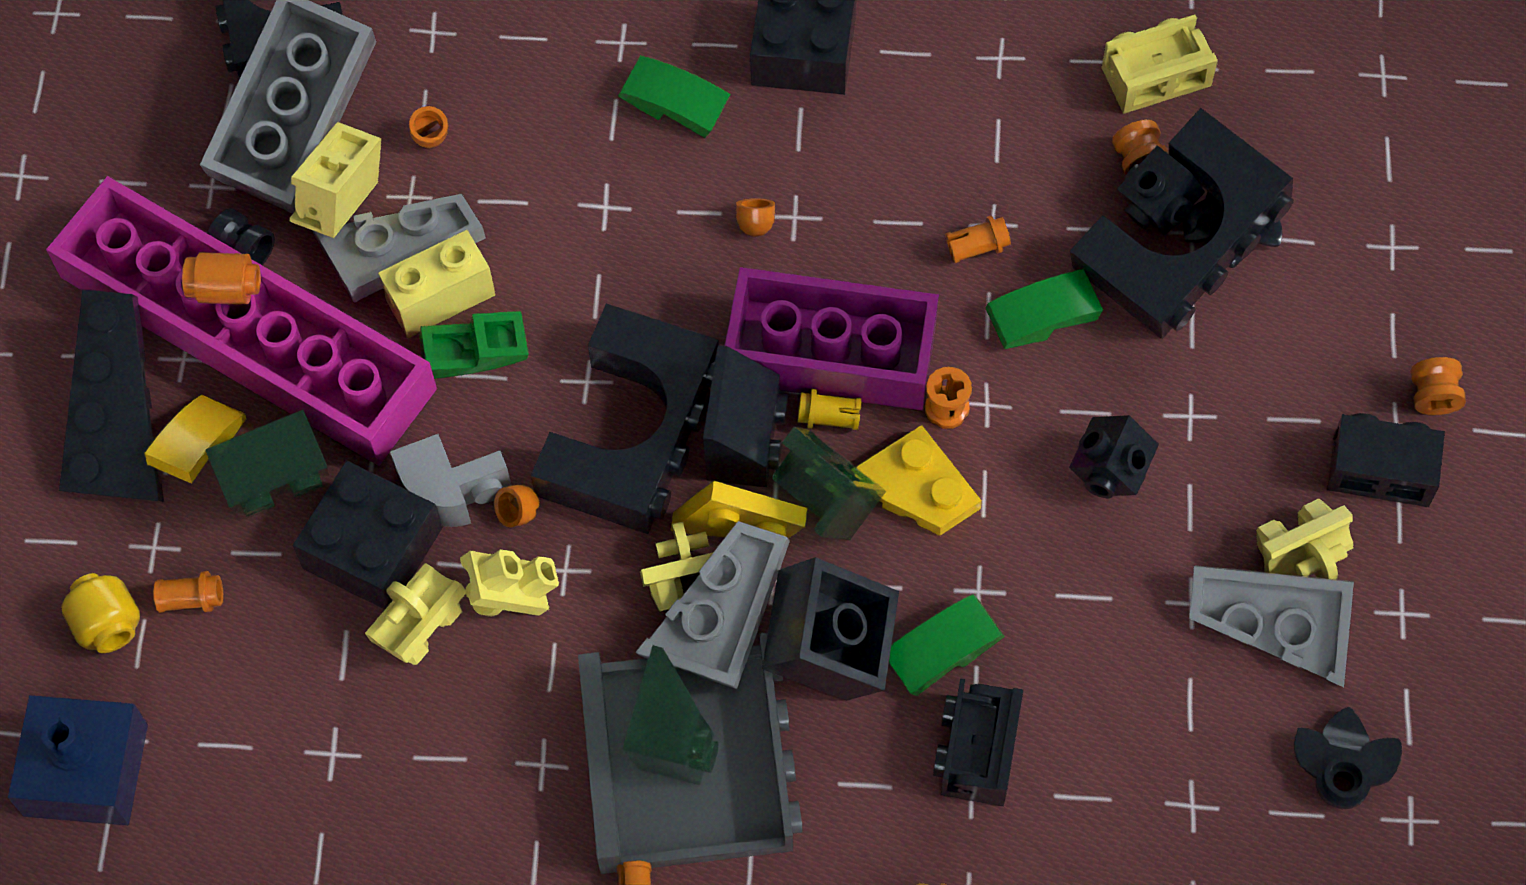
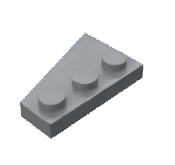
(380, 242)
(722, 610)
(1283, 614)

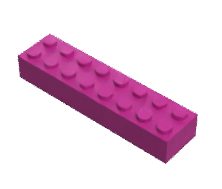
(278, 345)

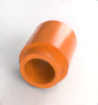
(221, 278)

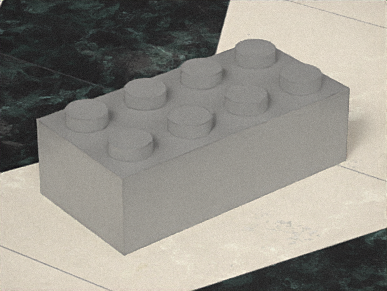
(287, 99)

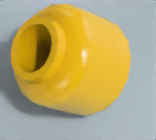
(100, 613)

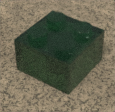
(268, 464)

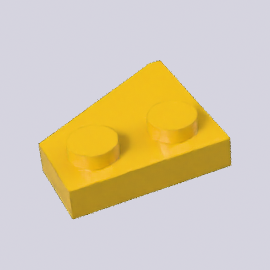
(922, 483)
(722, 506)

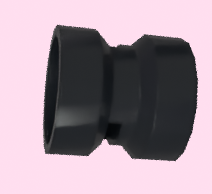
(235, 231)

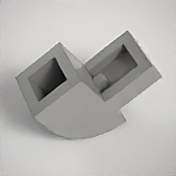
(428, 473)

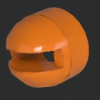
(425, 119)
(755, 216)
(513, 511)

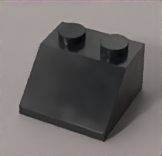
(743, 420)

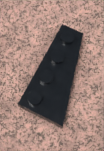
(109, 403)

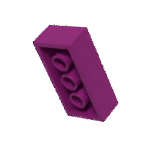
(836, 336)

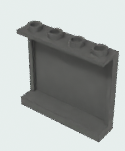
(671, 822)

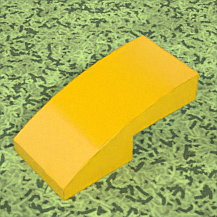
(196, 427)

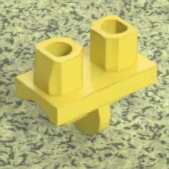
(1311, 547)
(665, 579)
(507, 583)
(415, 613)

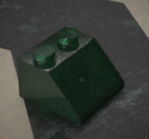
(668, 727)

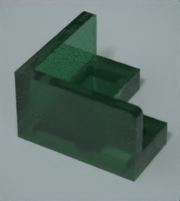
(827, 485)

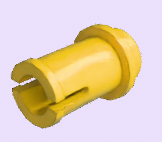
(827, 410)

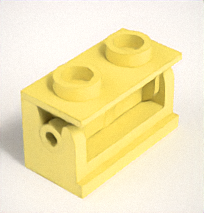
(1158, 63)
(335, 179)
(437, 283)

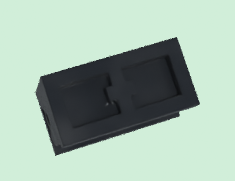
(1386, 459)
(980, 743)

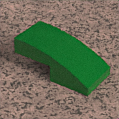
(671, 91)
(1041, 307)
(474, 347)
(942, 643)

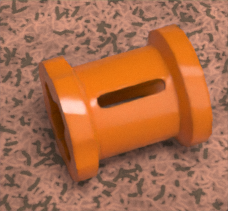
(959, 391)

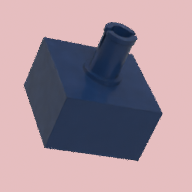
(78, 760)

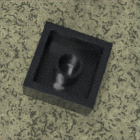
(803, 44)
(367, 534)
(831, 629)

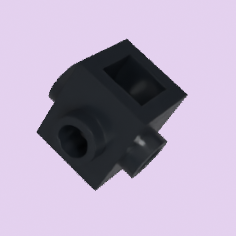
(1159, 191)
(1113, 456)

